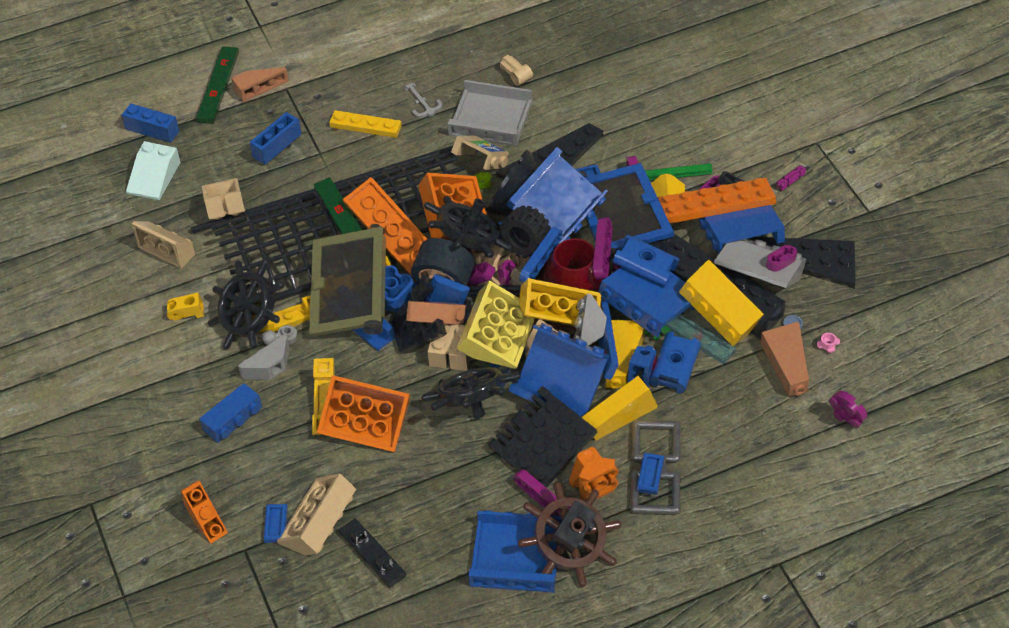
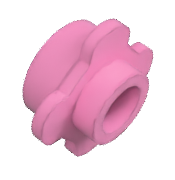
(828, 342)

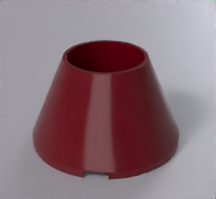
(572, 266)

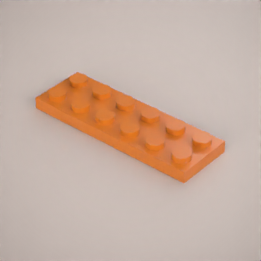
(717, 200)
(374, 206)

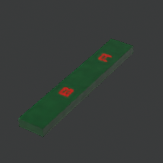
(217, 85)
(337, 209)

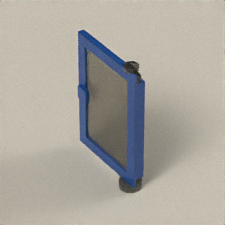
(630, 206)

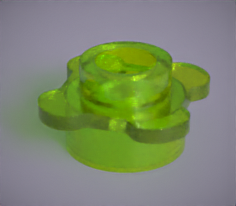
(486, 177)

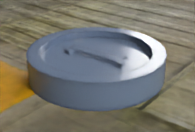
(792, 319)

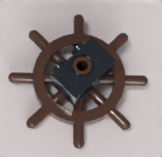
(578, 519)

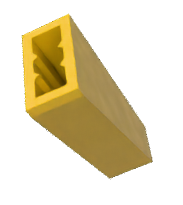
(627, 338)
(621, 408)

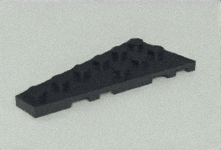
(573, 146)
(823, 257)

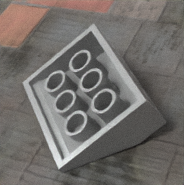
(751, 258)

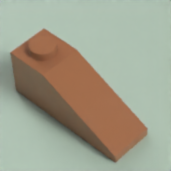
(255, 82)
(430, 311)

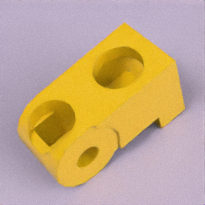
(185, 307)

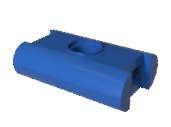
(646, 260)
(675, 362)

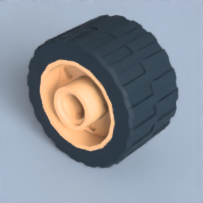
(442, 258)

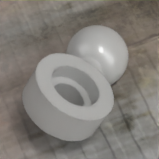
(291, 333)

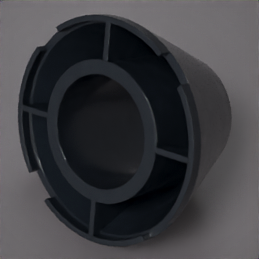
(513, 181)

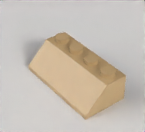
(317, 514)

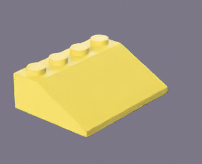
(496, 328)

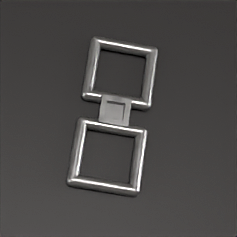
(673, 458)

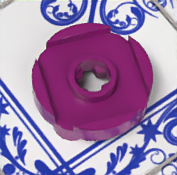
(847, 409)

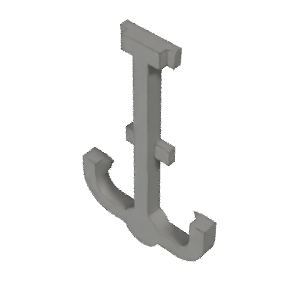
(429, 111)

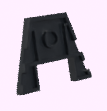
(415, 334)

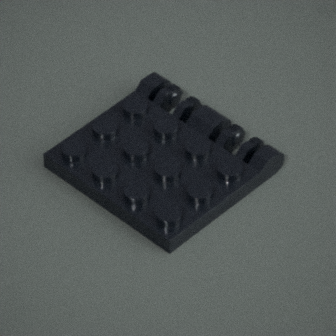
(546, 440)

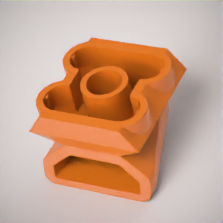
(593, 472)

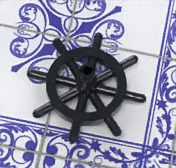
(467, 226)
(246, 304)
(471, 388)

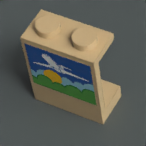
(467, 145)

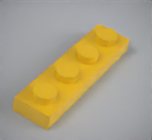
(365, 124)

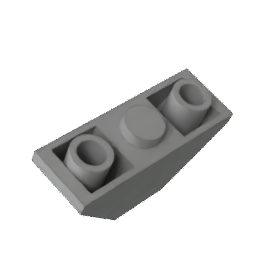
(590, 320)
(267, 361)

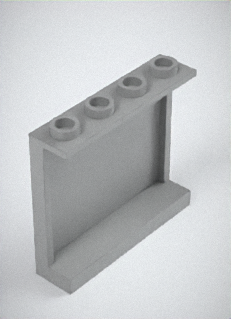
(491, 113)

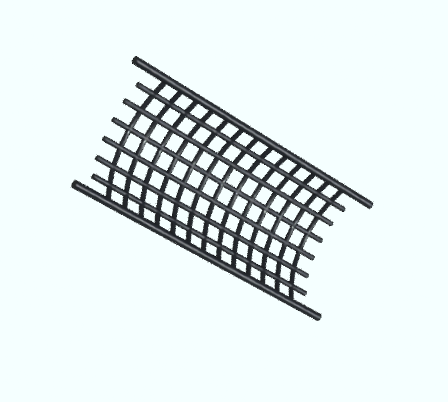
(312, 194)

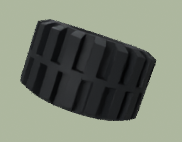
(524, 230)

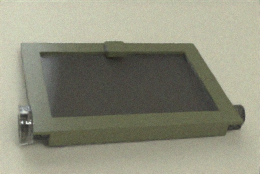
(348, 282)

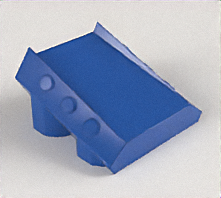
(446, 291)

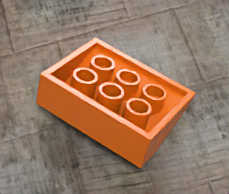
(459, 188)
(363, 413)

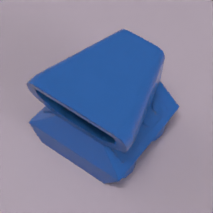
(397, 288)

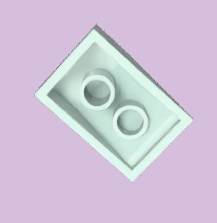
(153, 170)

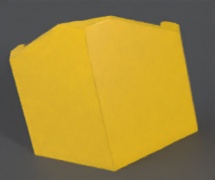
(667, 185)

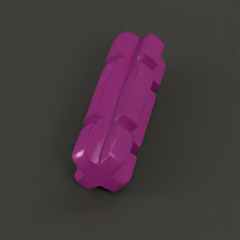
(791, 177)

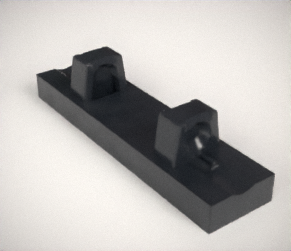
(372, 553)

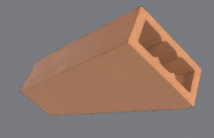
(787, 357)

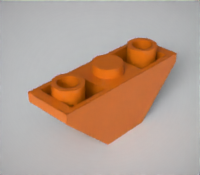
(203, 512)

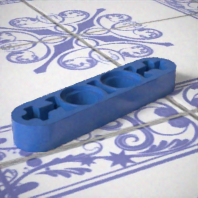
(541, 254)

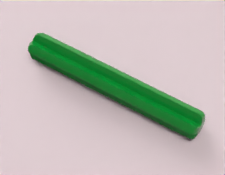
(681, 171)

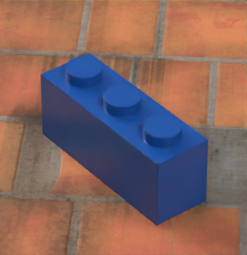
(150, 123)
(275, 138)
(230, 413)

